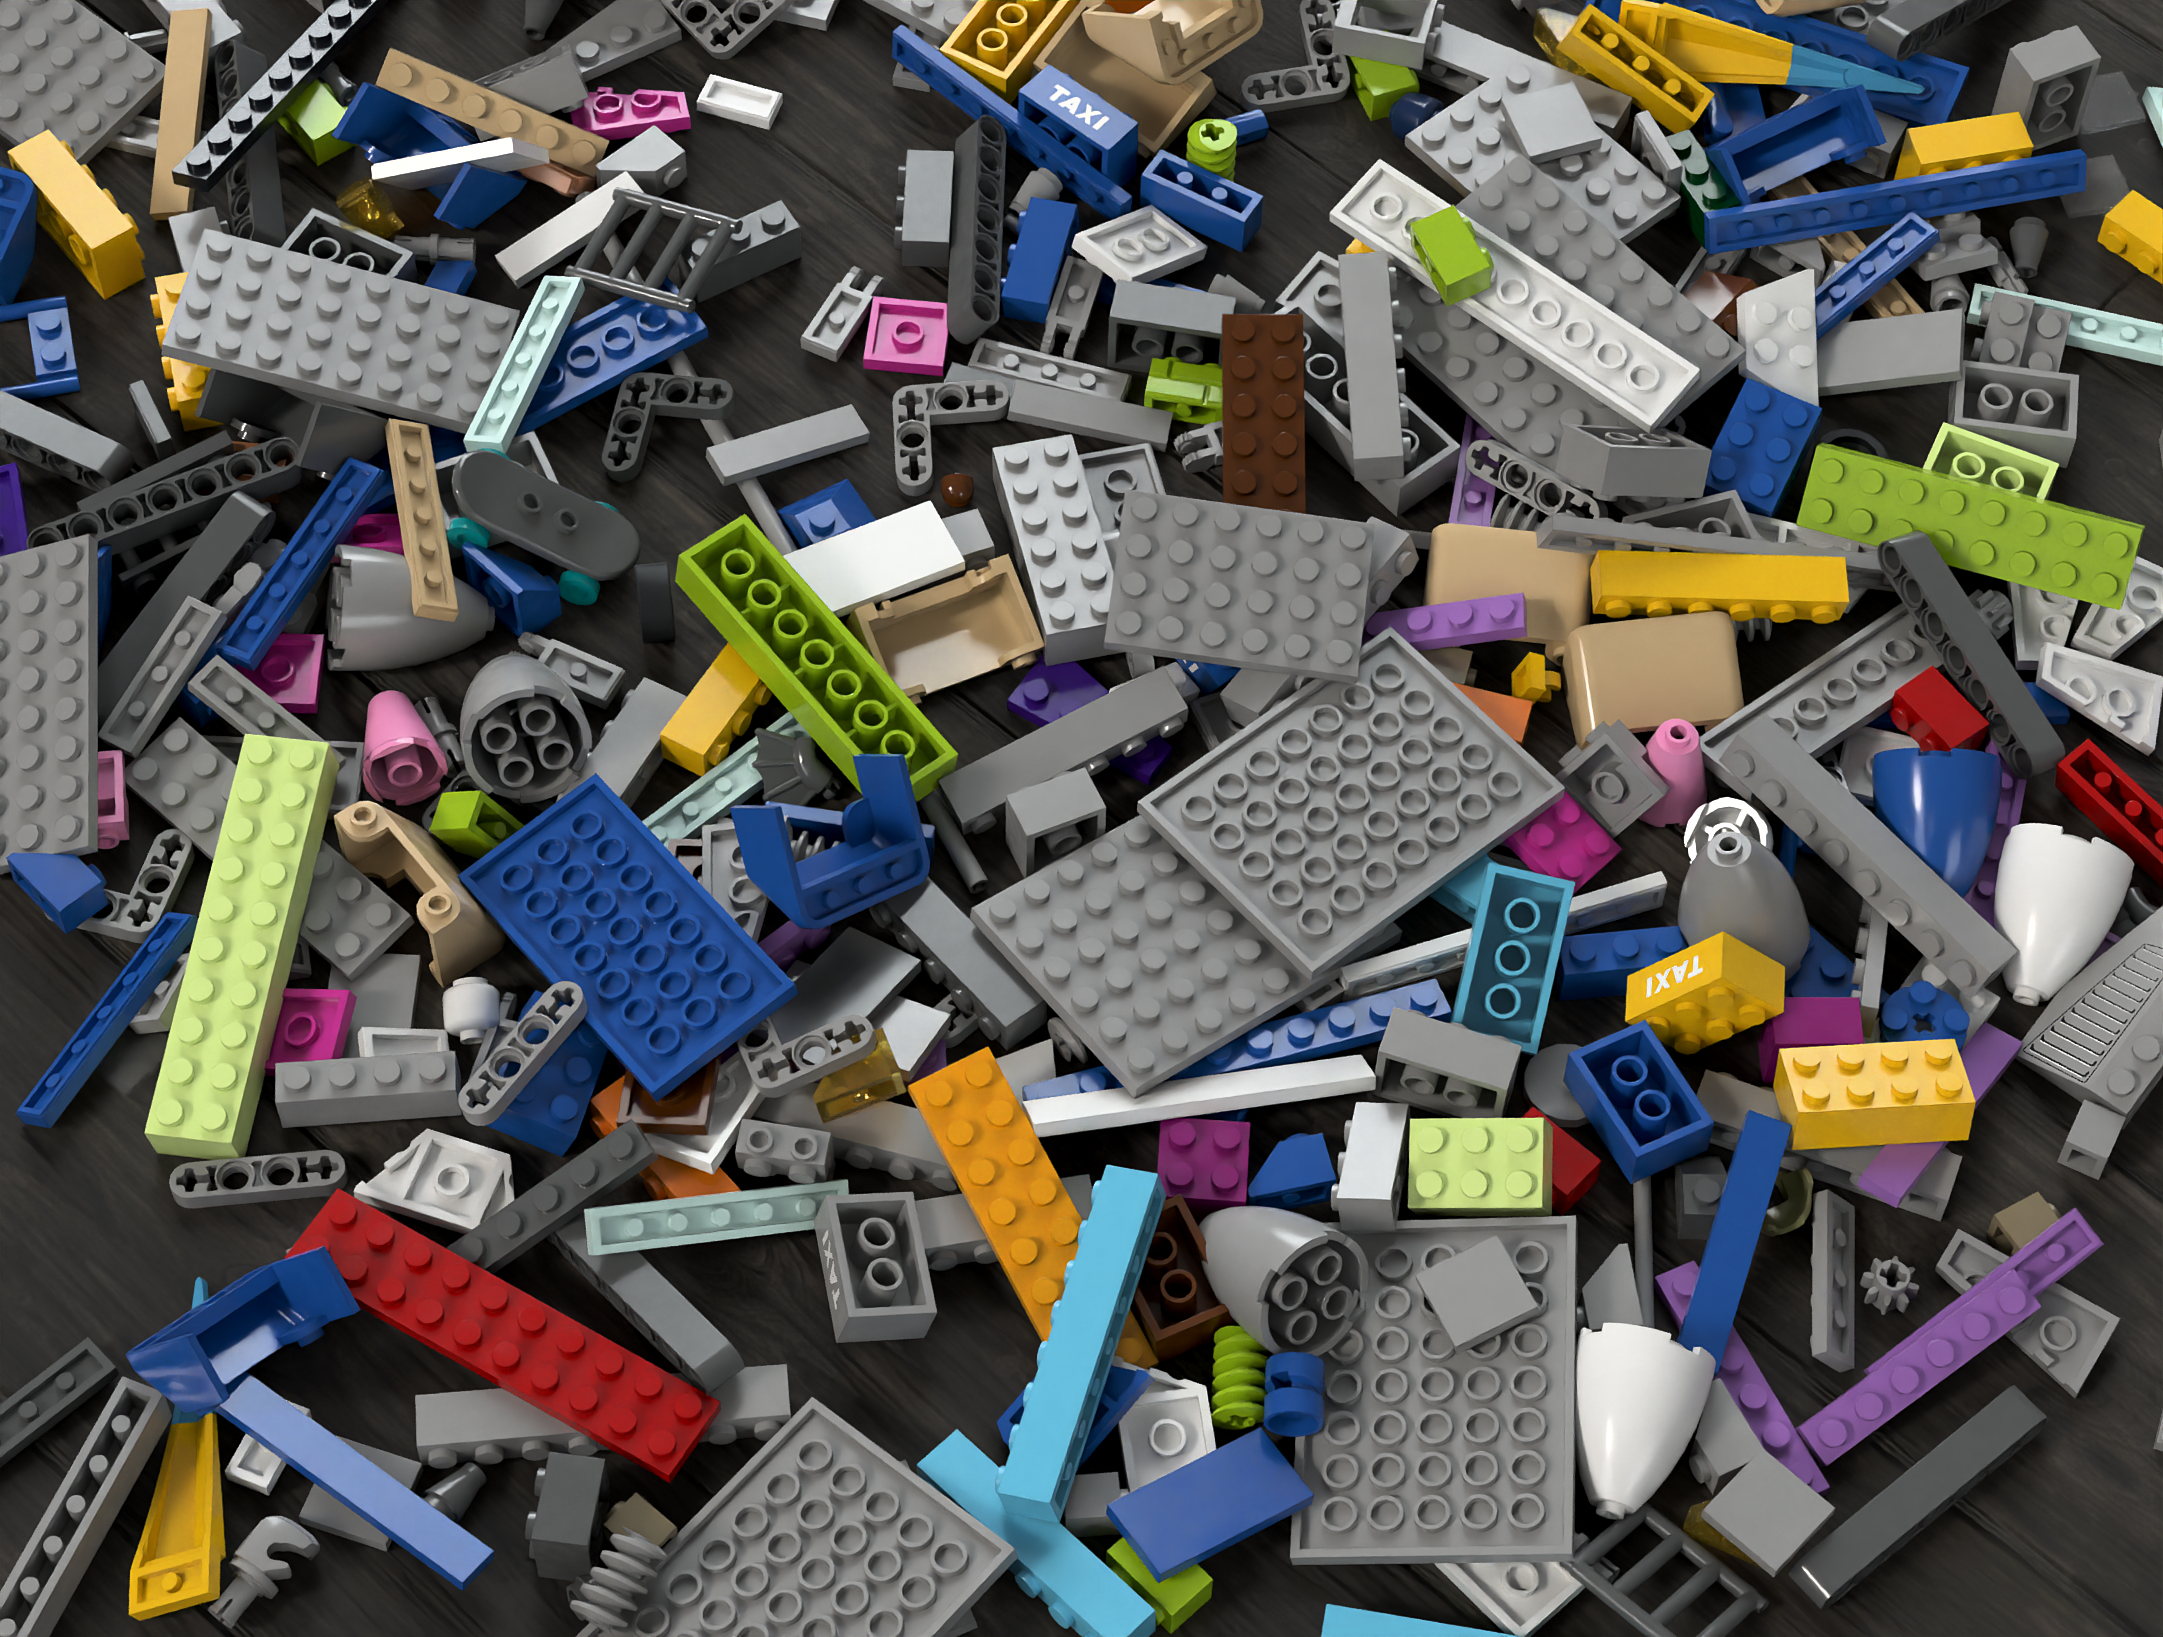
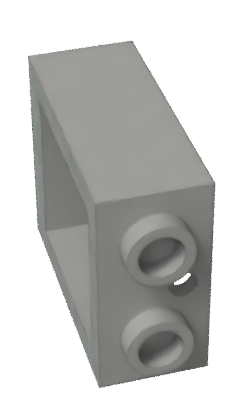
(1384, 45)

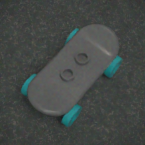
(544, 519)

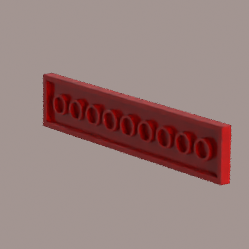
(511, 1337)

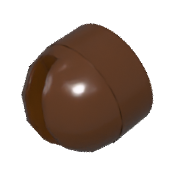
(957, 489)

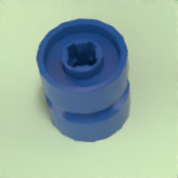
(1294, 1393)

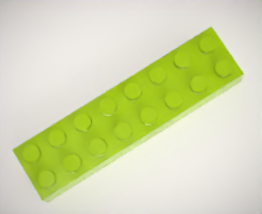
(1972, 525)
(808, 655)

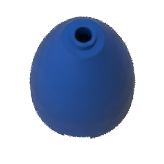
(1940, 807)

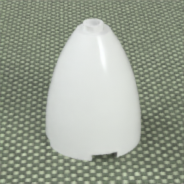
(2055, 905)
(1634, 1411)

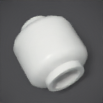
(471, 1009)

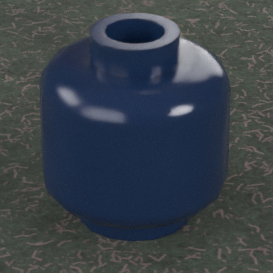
(1411, 112)

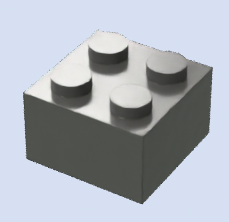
(569, 1515)

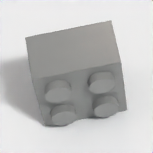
(1053, 819)

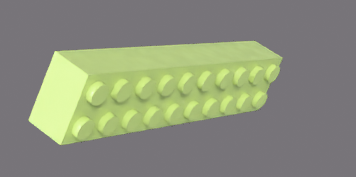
(242, 949)

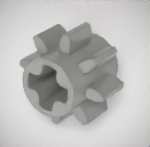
(1994, 610)
(1884, 1296)

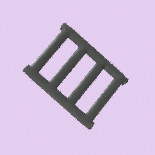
(650, 290)
(1674, 1541)

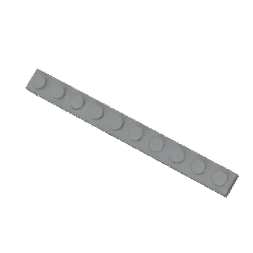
(1588, 536)

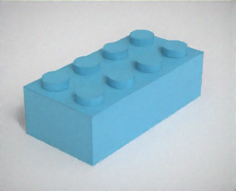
(1513, 954)

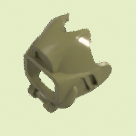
(1790, 1215)

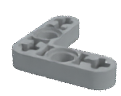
(718, 23)
(1311, 76)
(930, 412)
(132, 907)
(776, 1055)

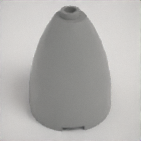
(374, 617)
(523, 730)
(1747, 894)
(1272, 1262)

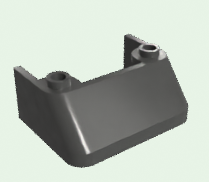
(320, 426)

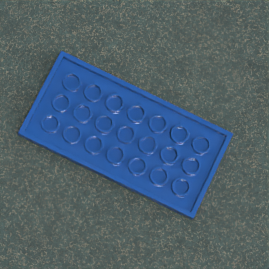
(634, 929)

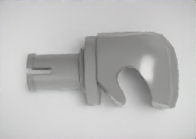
(255, 1569)

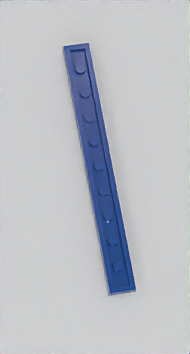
(1892, 200)
(1281, 1040)

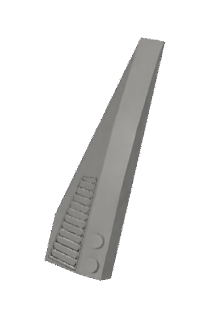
(2106, 1025)

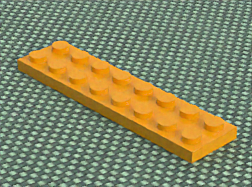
(1010, 1187)

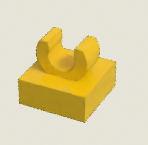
(1532, 681)

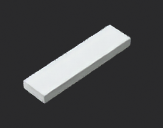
(562, 233)

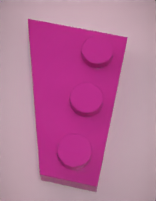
(630, 115)

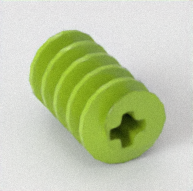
(1213, 146)
(1238, 1379)

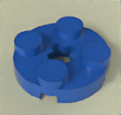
(1923, 1003)

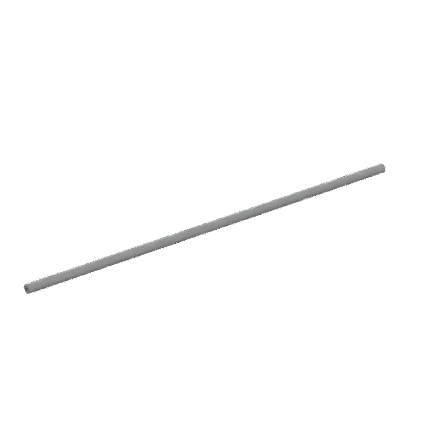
(781, 540)

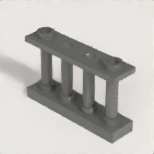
(145, 576)

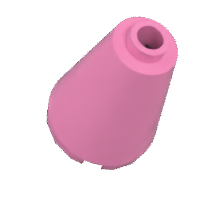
(396, 752)
(1678, 760)

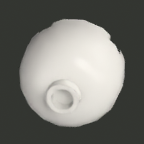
(1726, 816)

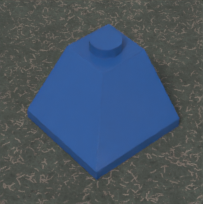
(825, 514)
(516, 590)

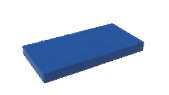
(1209, 1504)

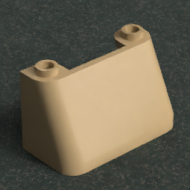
(1174, 36)
(1158, 108)
(1492, 562)
(951, 631)
(1652, 673)
(396, 848)

